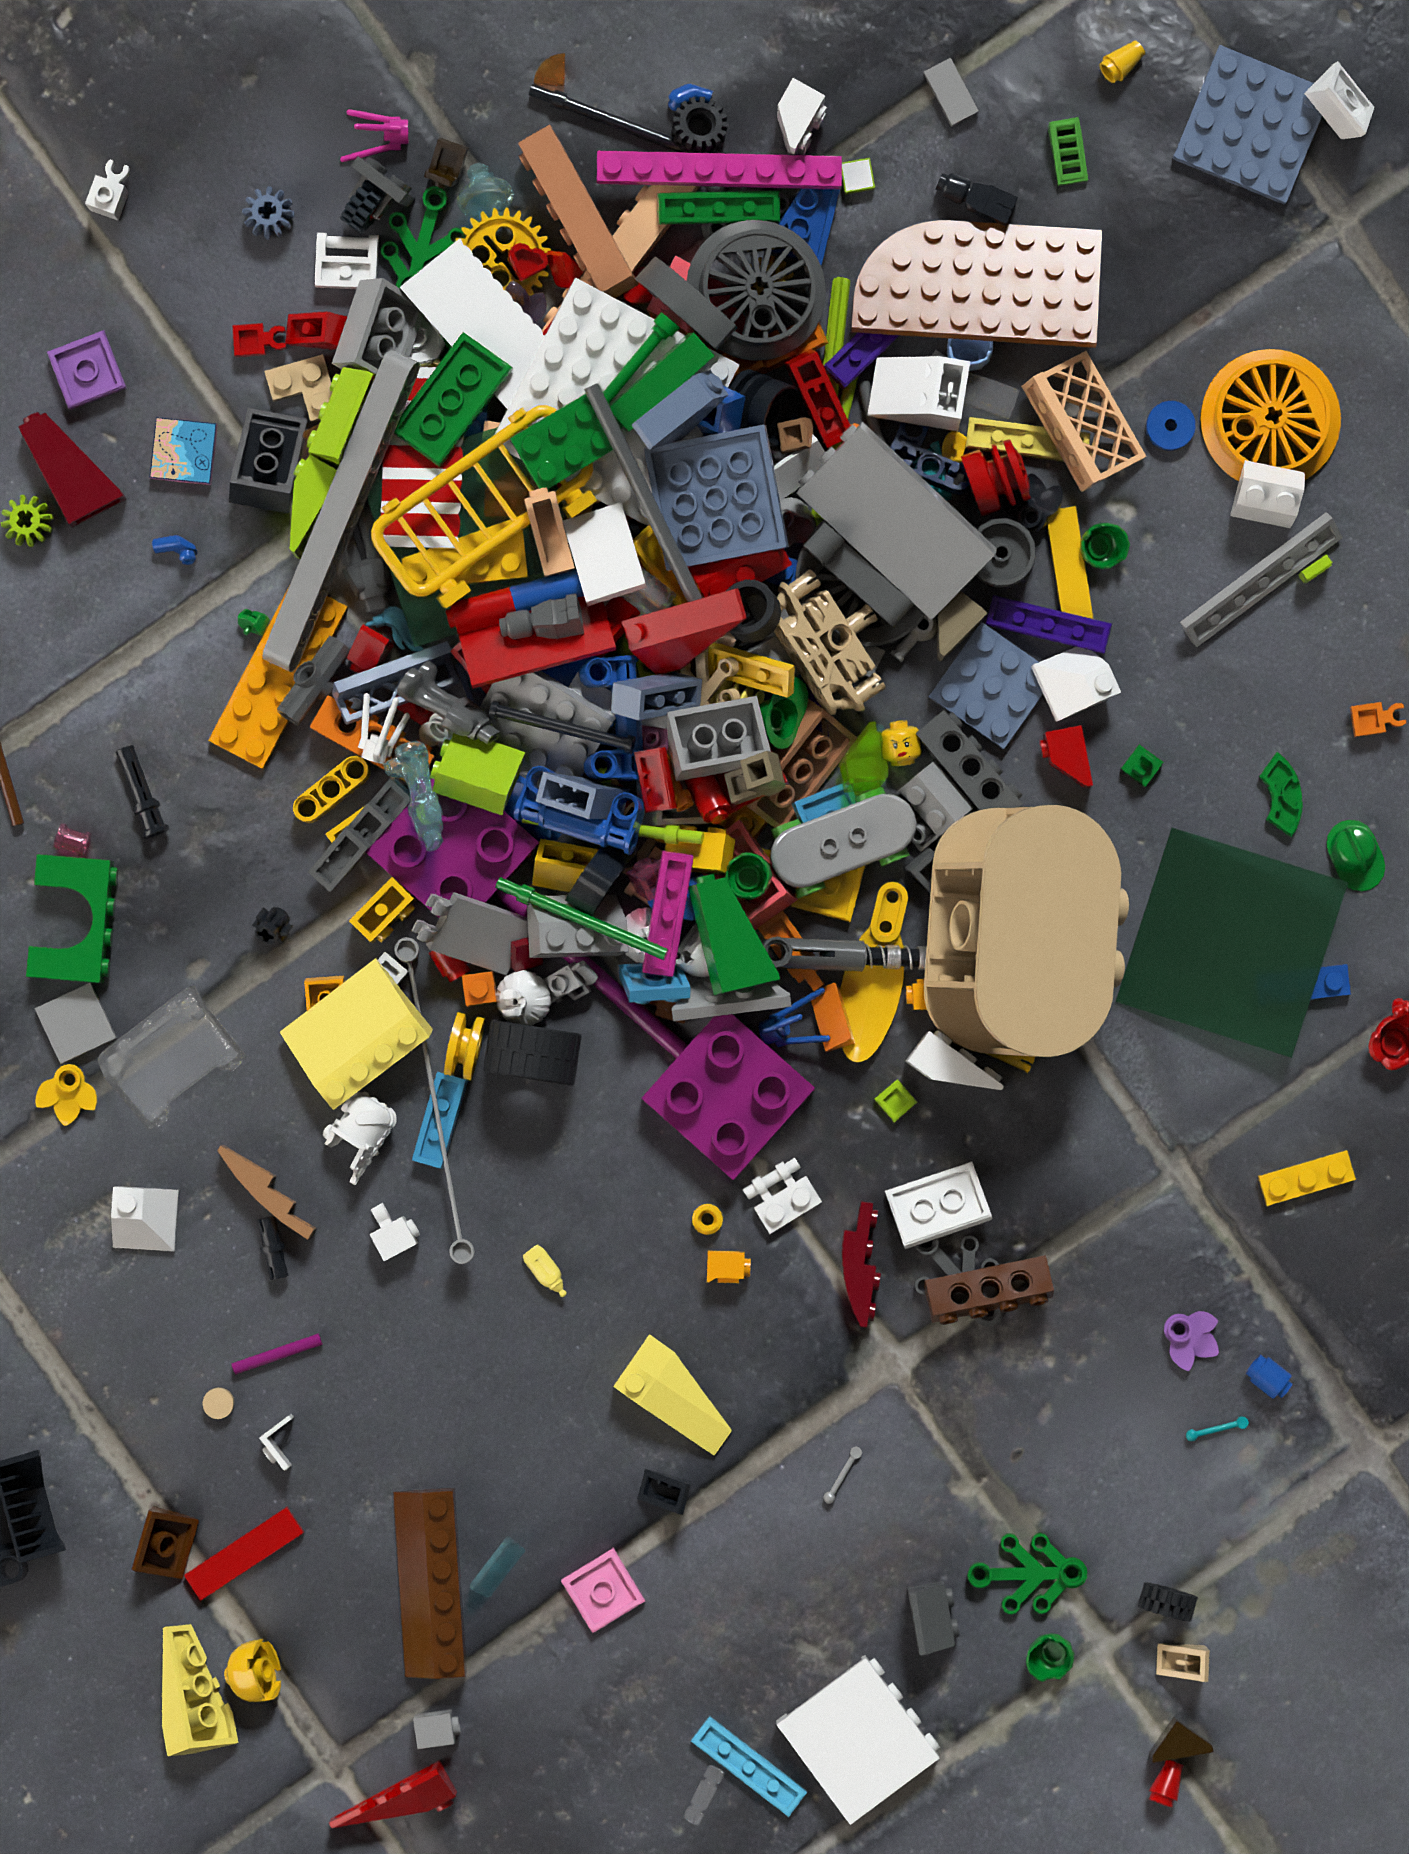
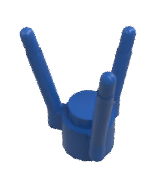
(777, 1027)

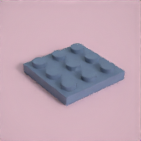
(990, 686)

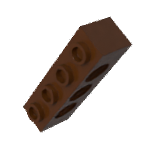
(1032, 1271)

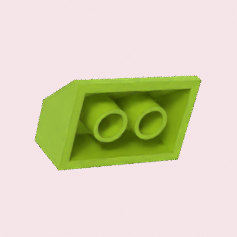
(340, 415)

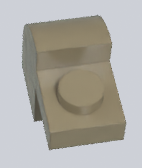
(757, 777)

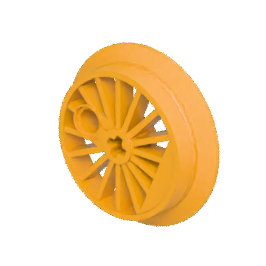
(1318, 397)

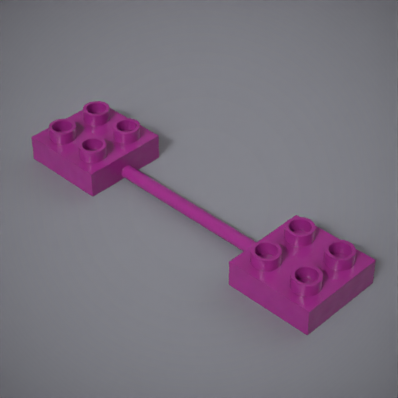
(721, 1090)

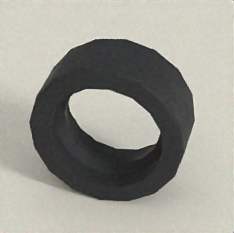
(770, 619)

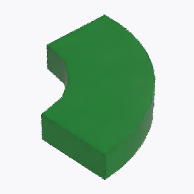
(1285, 794)

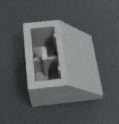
(935, 803)

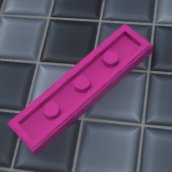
(668, 911)

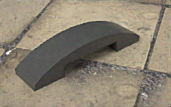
(686, 302)

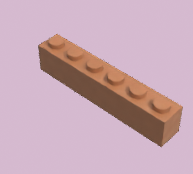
(577, 213)

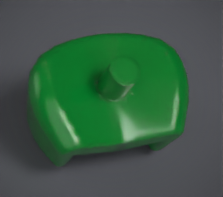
(253, 622)

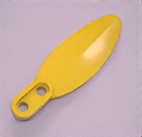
(875, 992)

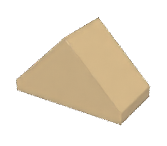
(1183, 1661)

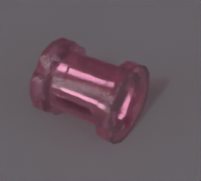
(72, 840)

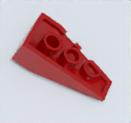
(678, 634)
(412, 1795)

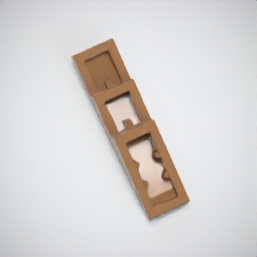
(258, 1183)

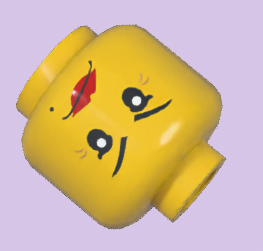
(901, 743)

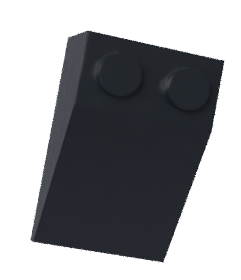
(266, 460)

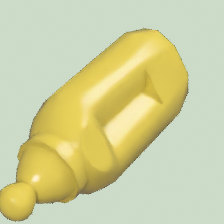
(544, 1269)

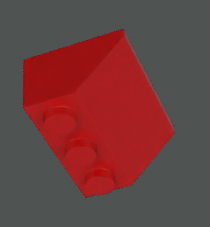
(721, 575)

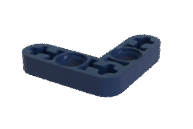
(914, 448)

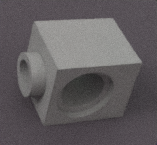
(436, 1728)

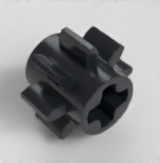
(272, 925)

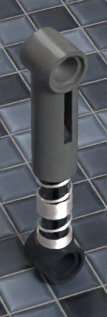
(844, 954)

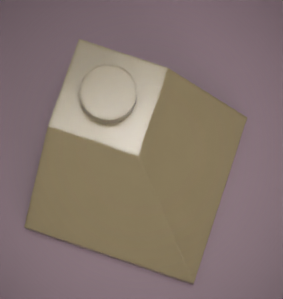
(956, 623)

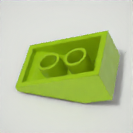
(309, 494)

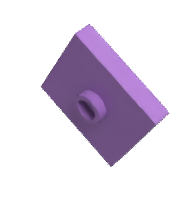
(86, 370)

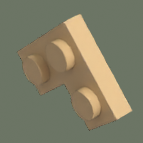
(302, 377)

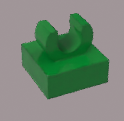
(1141, 765)

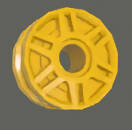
(464, 1046)

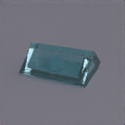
(497, 1567)

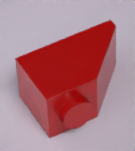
(315, 330)
(368, 650)
(1068, 754)

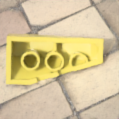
(668, 1391)
(191, 1704)

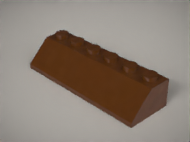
(430, 1583)

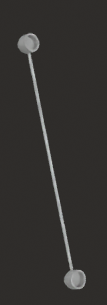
(461, 1250)

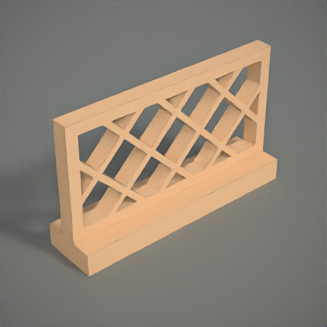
(1066, 436)

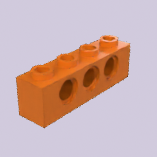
(328, 724)

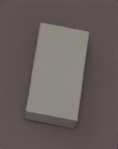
(951, 92)

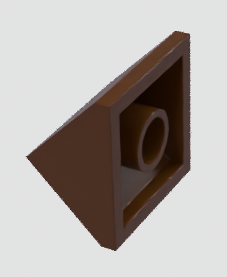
(165, 1543)

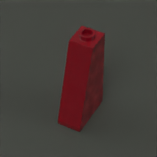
(71, 475)

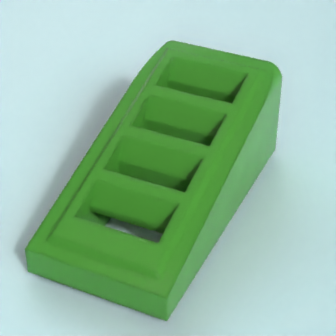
(1062, 125)

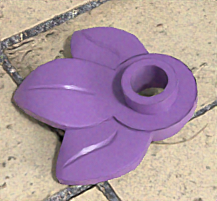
(1195, 1339)

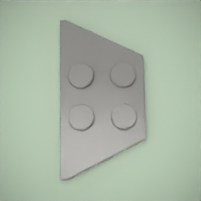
(706, 1004)

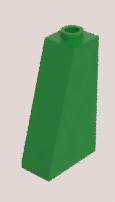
(661, 380)
(728, 939)

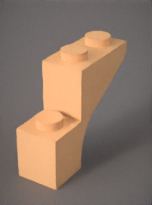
(549, 532)

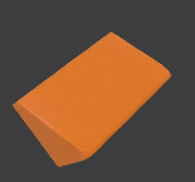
(833, 1018)

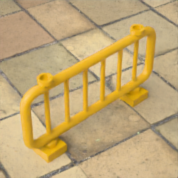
(445, 580)

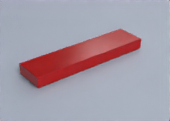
(244, 1553)

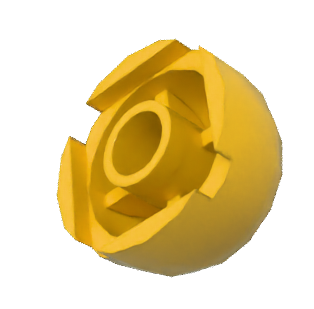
(252, 1671)

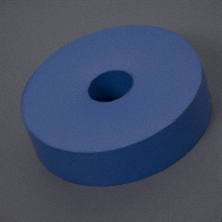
(1166, 439)

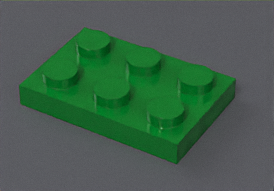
(562, 443)

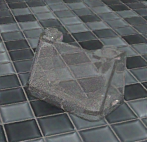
(168, 1055)

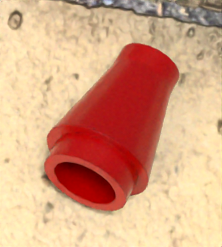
(1167, 1784)

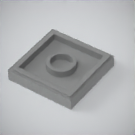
(75, 1023)

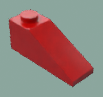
(818, 396)

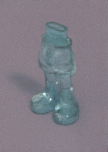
(424, 808)

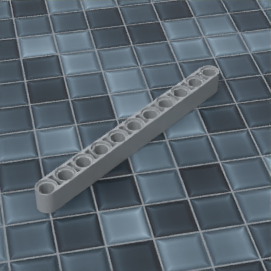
(341, 510)

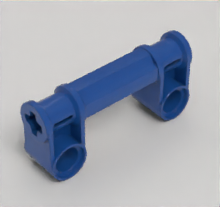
(619, 764)
(591, 830)

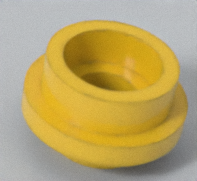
(707, 1229)

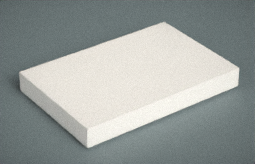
(604, 554)
(938, 1205)

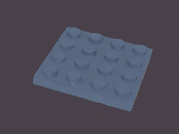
(1250, 125)
(718, 495)

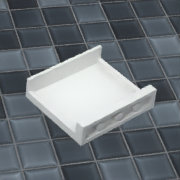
(859, 1739)

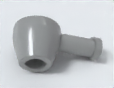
(912, 638)

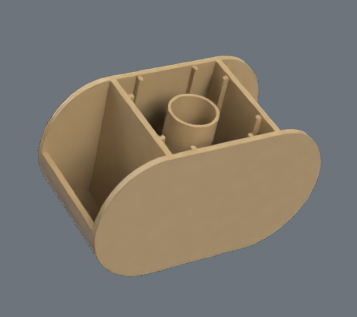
(1023, 931)

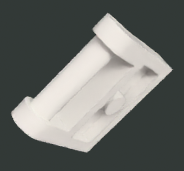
(345, 271)

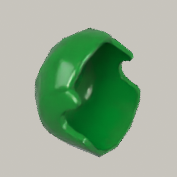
(1104, 545)
(748, 875)
(1049, 1657)

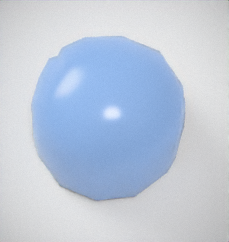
(975, 351)

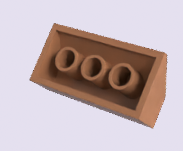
(805, 764)

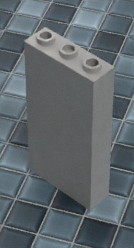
(895, 519)

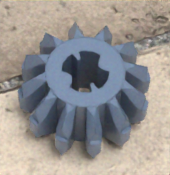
(260, 206)

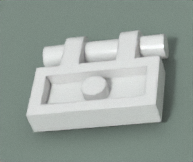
(786, 1204)

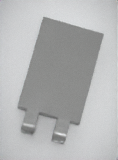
(472, 931)

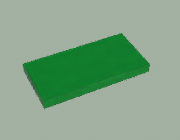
(452, 399)

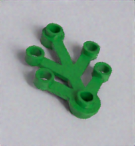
(421, 250)
(1032, 1573)

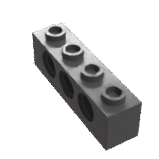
(951, 762)

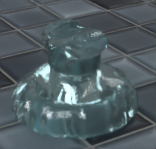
(484, 193)

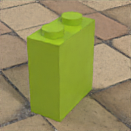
(477, 772)

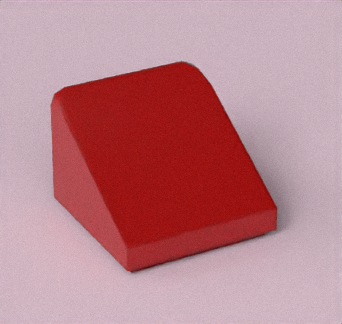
(563, 268)

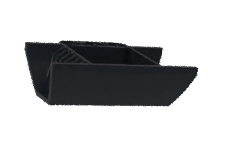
(25, 1515)

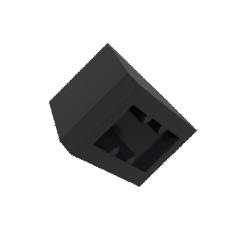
(664, 1491)

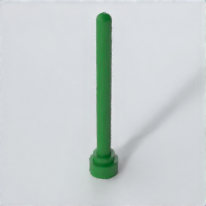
(662, 329)

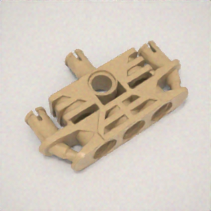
(808, 638)

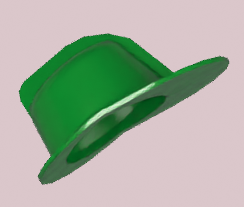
(784, 715)
(1356, 855)

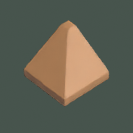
(795, 435)

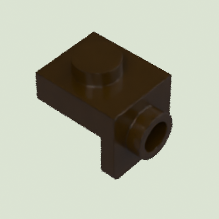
(446, 164)

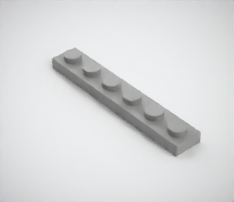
(1261, 579)

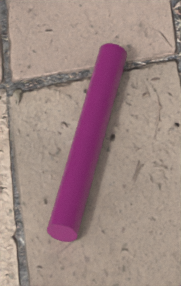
(277, 1353)

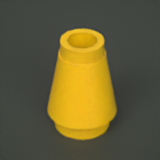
(1121, 61)

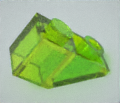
(863, 763)

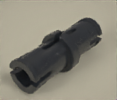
(272, 1247)

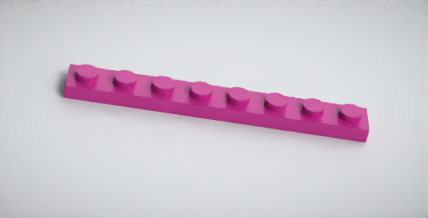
(719, 170)

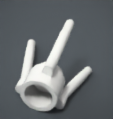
(378, 747)

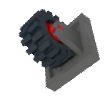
(373, 195)

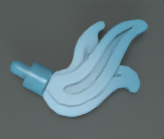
(395, 618)

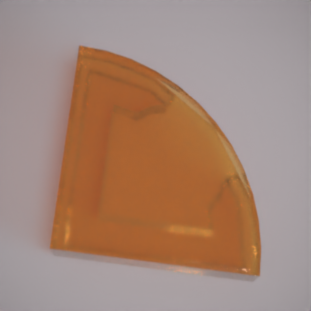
(551, 71)

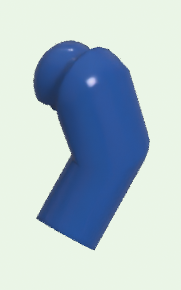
(686, 92)
(177, 544)

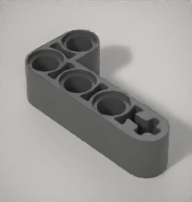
(858, 575)

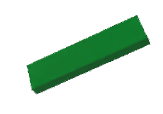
(717, 207)

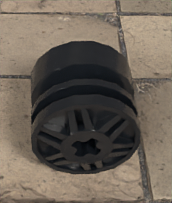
(766, 402)

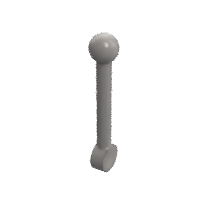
(855, 1452)

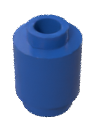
(1269, 1377)

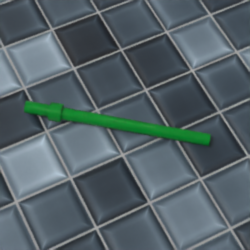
(527, 895)

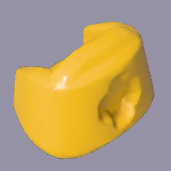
(954, 446)

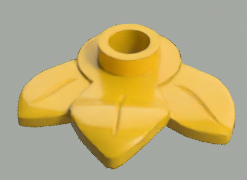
(65, 1098)

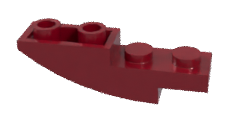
(860, 1278)

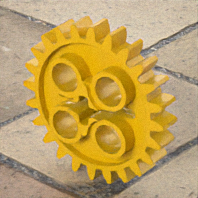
(521, 234)

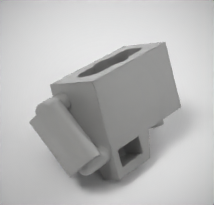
(569, 979)

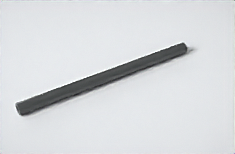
(643, 493)

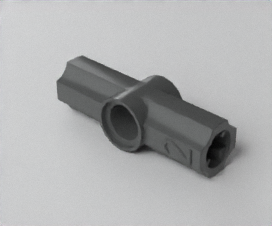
(313, 680)

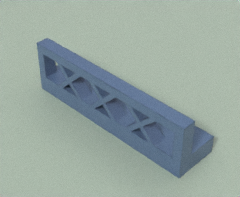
(387, 674)

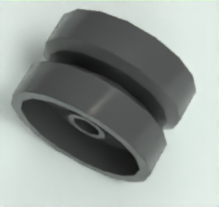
(1019, 545)

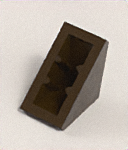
(1178, 1742)

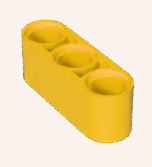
(316, 791)

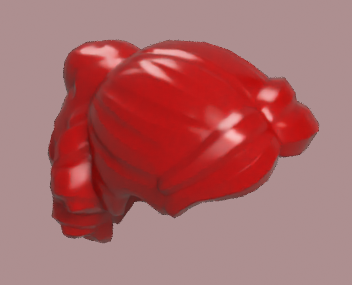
(1391, 1037)

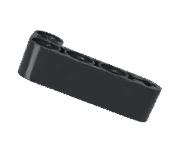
(600, 876)

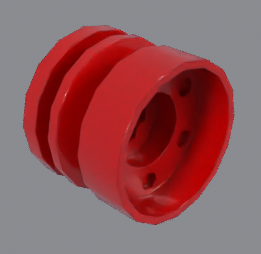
(996, 477)

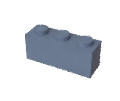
(655, 695)

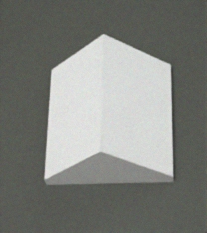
(1341, 102)

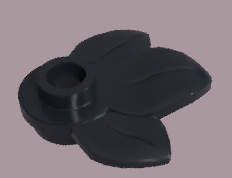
(1043, 503)

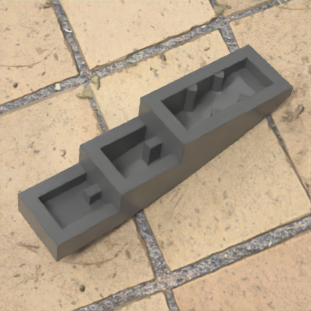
(360, 834)

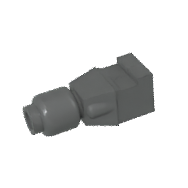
(548, 620)

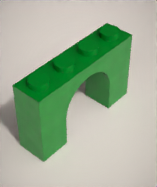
(87, 959)

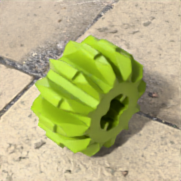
(38, 521)

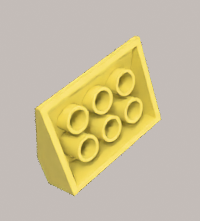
(355, 1033)

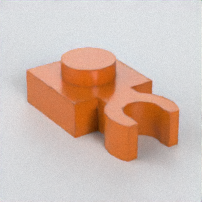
(1371, 718)

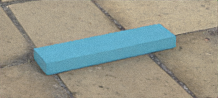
(749, 1766)

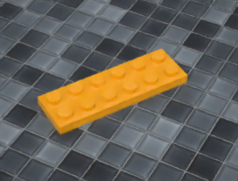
(250, 719)

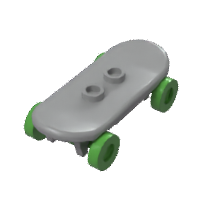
(842, 841)

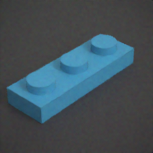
(449, 1097)

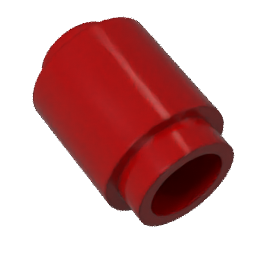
(449, 966)

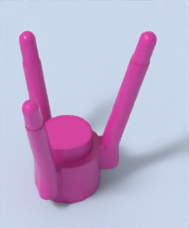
(394, 131)

